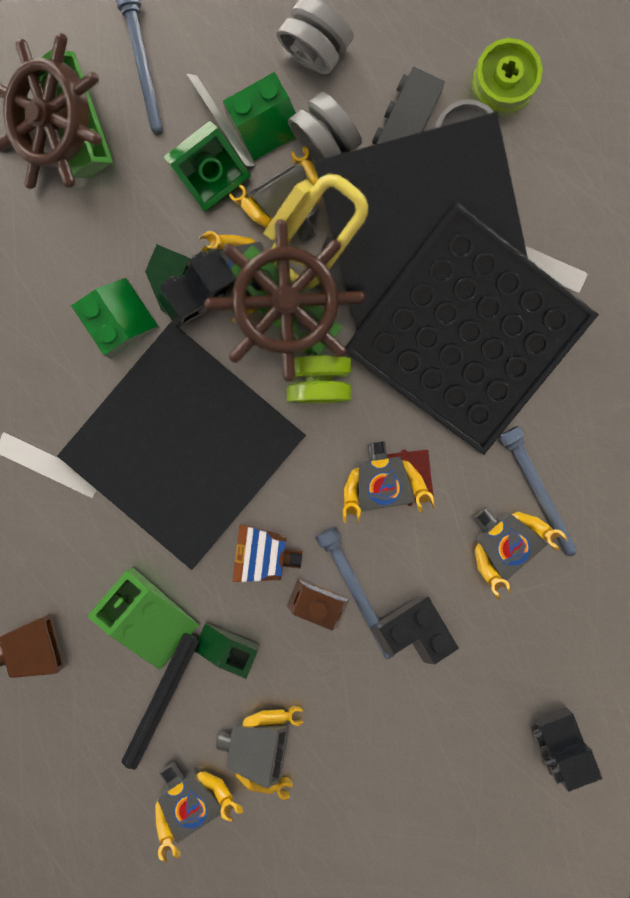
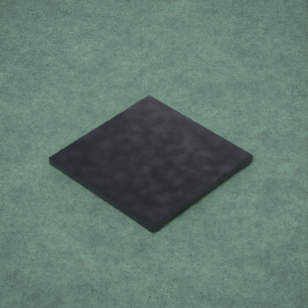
(409, 192)
(470, 329)
(181, 445)

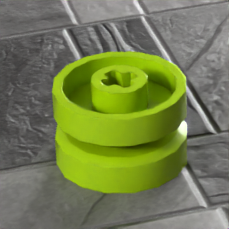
(507, 76)
(318, 375)

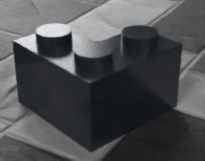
(205, 278)
(416, 624)
(568, 755)

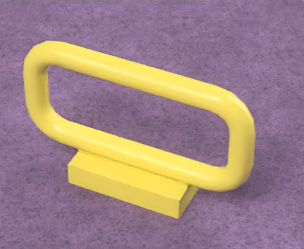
(302, 201)

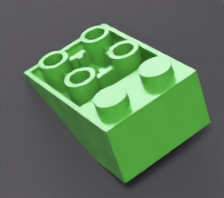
(142, 618)

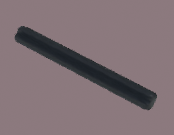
(160, 701)

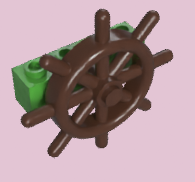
(58, 111)
(284, 300)

